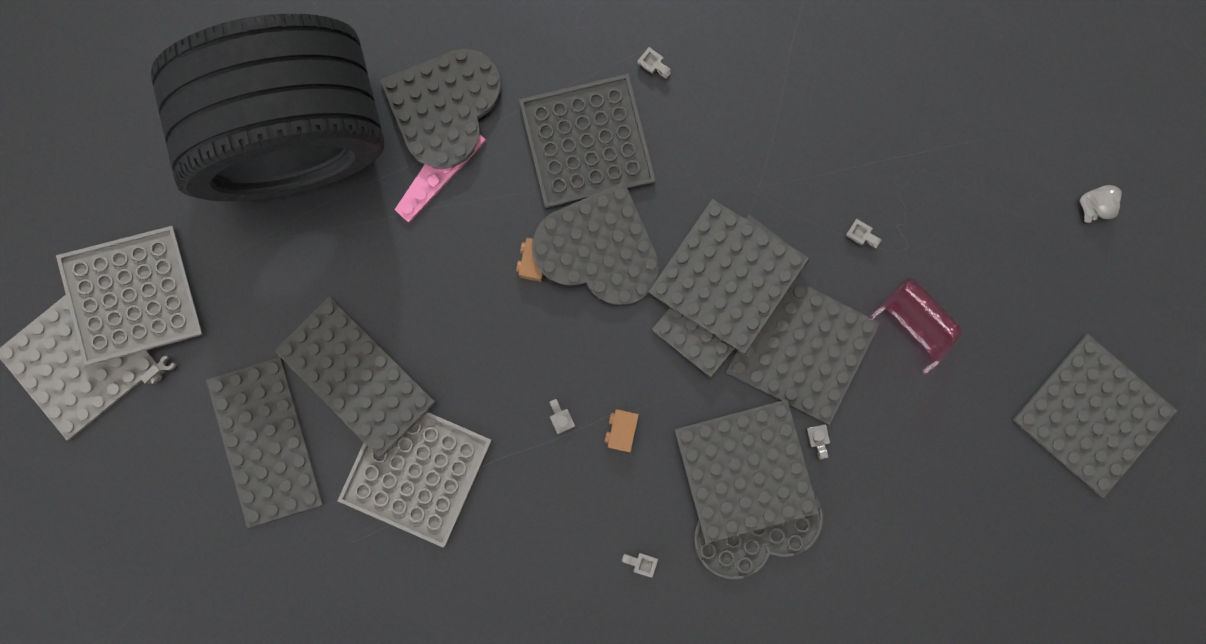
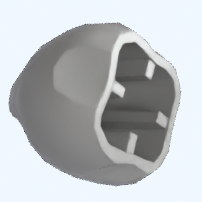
(1101, 203)

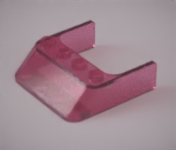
(923, 318)

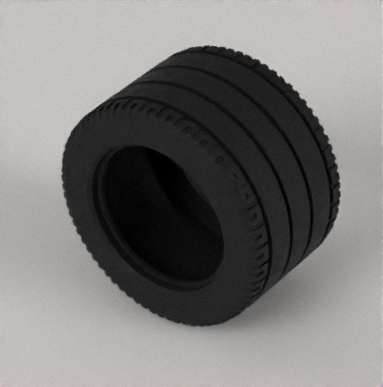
(266, 107)

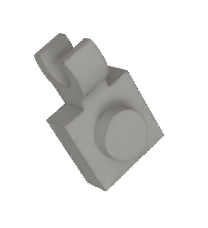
(653, 62)
(860, 233)
(154, 374)
(561, 419)
(818, 438)
(642, 564)

